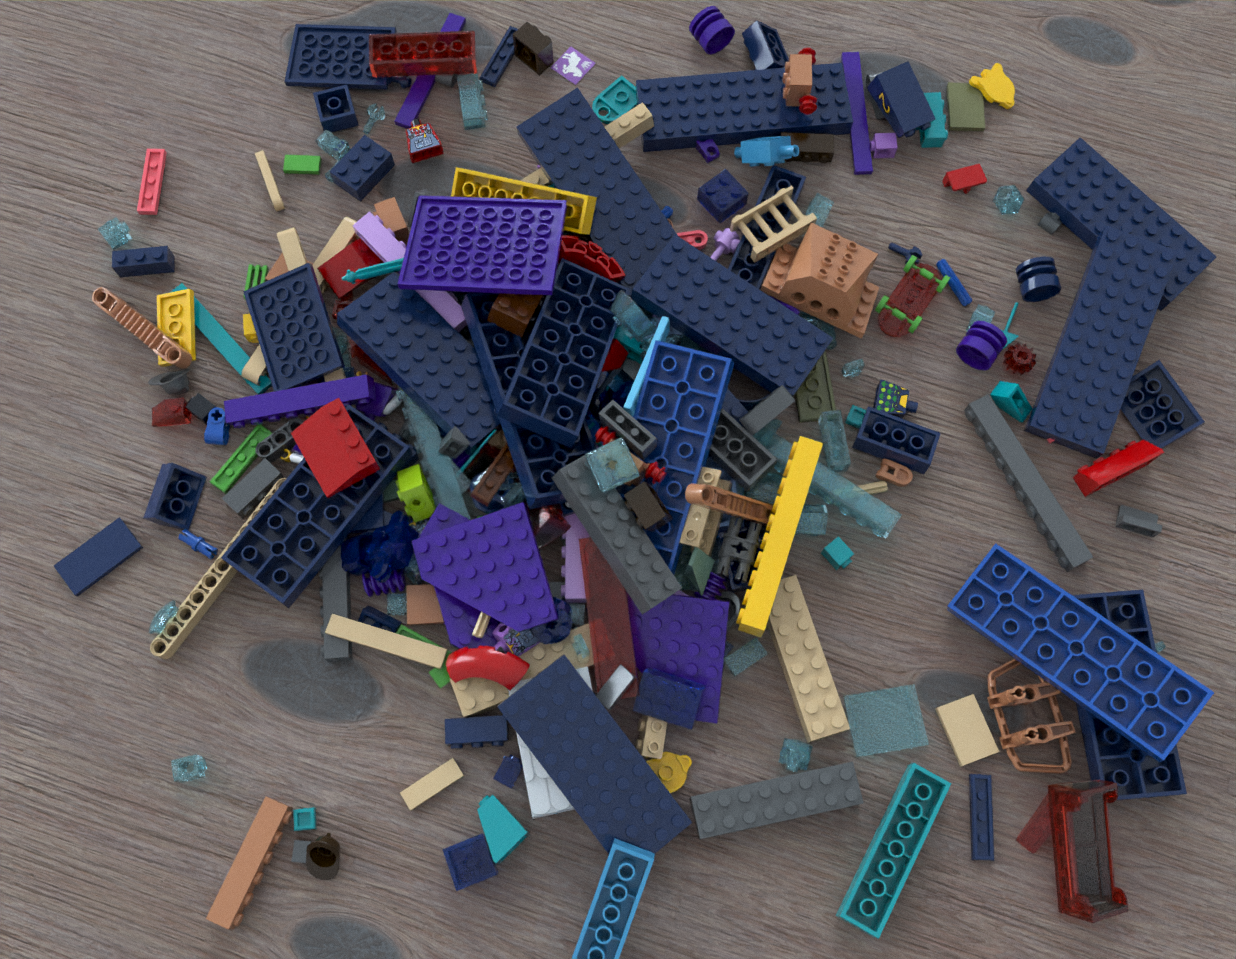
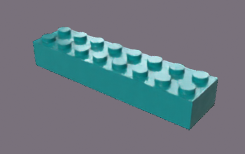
(893, 850)

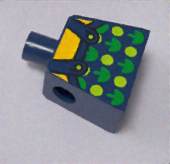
(893, 399)

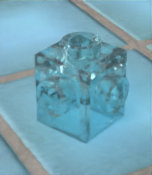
(1008, 199)
(115, 233)
(795, 755)

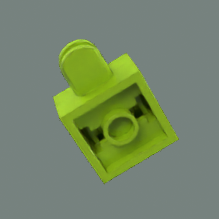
(415, 493)

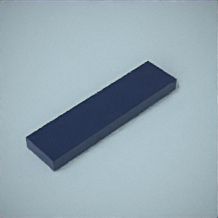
(500, 59)
(981, 817)

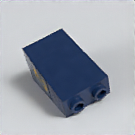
(902, 100)

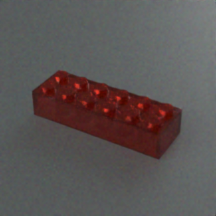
(422, 53)

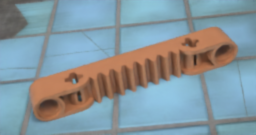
(142, 328)
(728, 503)

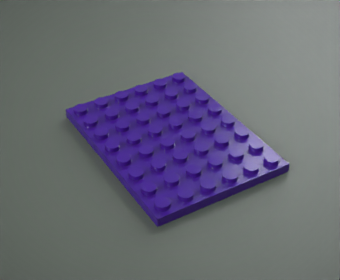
(484, 245)

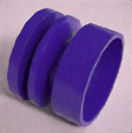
(711, 30)
(981, 345)

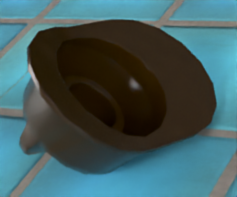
(323, 857)

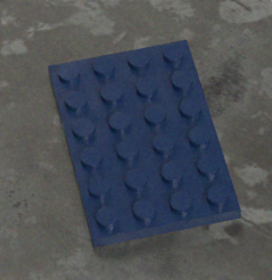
(333, 57)
(294, 328)

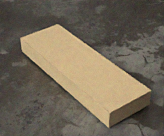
(431, 784)

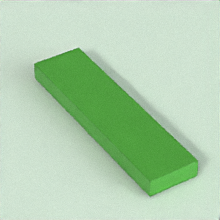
(240, 460)

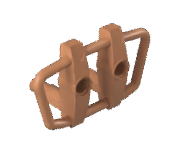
(1029, 737)

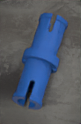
(198, 544)

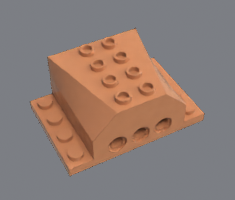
(825, 279)

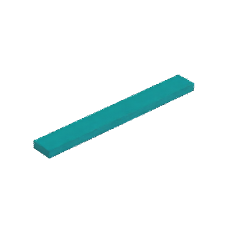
(224, 343)

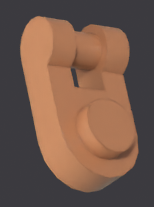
(901, 476)

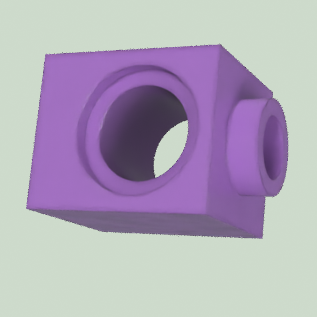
(884, 145)

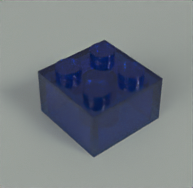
(722, 196)
(470, 862)

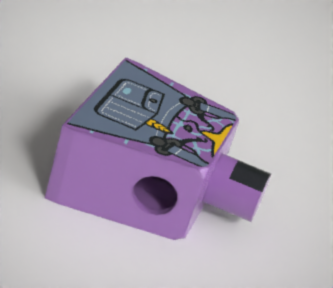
(514, 641)

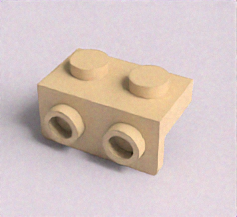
(651, 737)

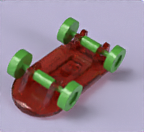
(908, 301)

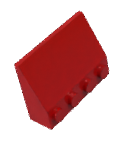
(334, 448)

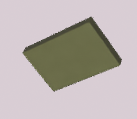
(965, 107)

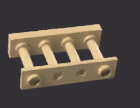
(774, 240)
(703, 523)

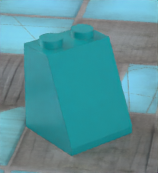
(500, 828)

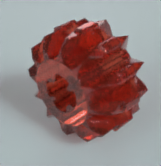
(1023, 364)

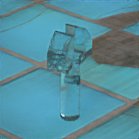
(373, 117)

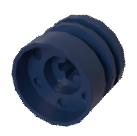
(1038, 279)

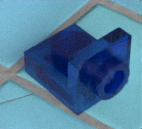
(508, 771)

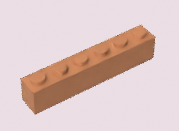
(249, 864)

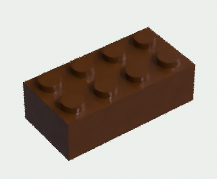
(514, 311)

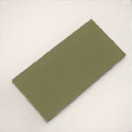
(815, 393)

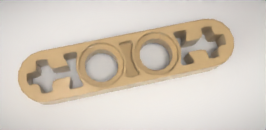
(269, 180)

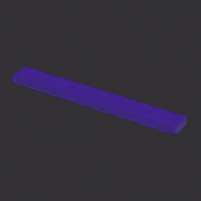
(424, 83)
(859, 132)

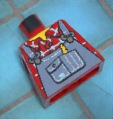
(422, 141)

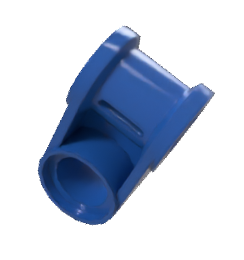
(217, 429)

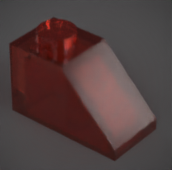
(171, 413)

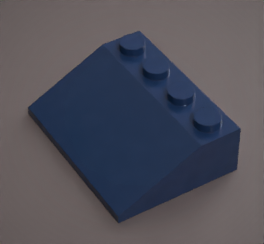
(1159, 407)

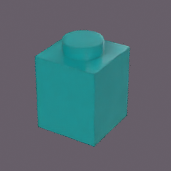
(838, 553)

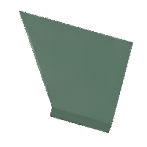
(699, 569)

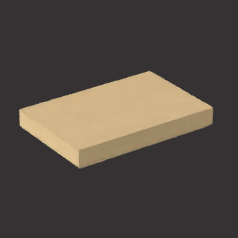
(967, 730)

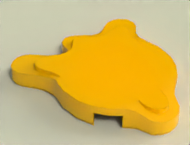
(995, 86)
(671, 770)

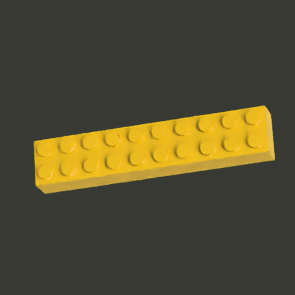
(778, 541)

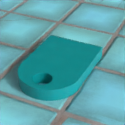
(616, 100)

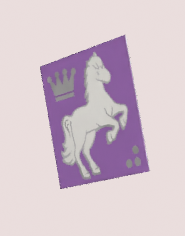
(573, 65)

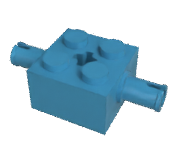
(766, 150)

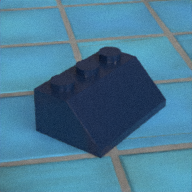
(764, 46)
(175, 496)

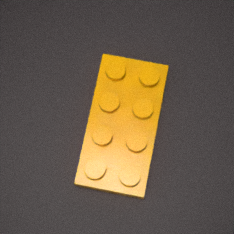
(177, 320)

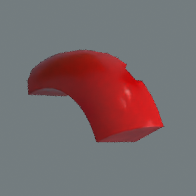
(590, 257)
(487, 664)

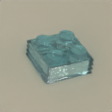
(624, 470)

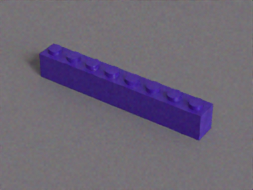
(298, 401)

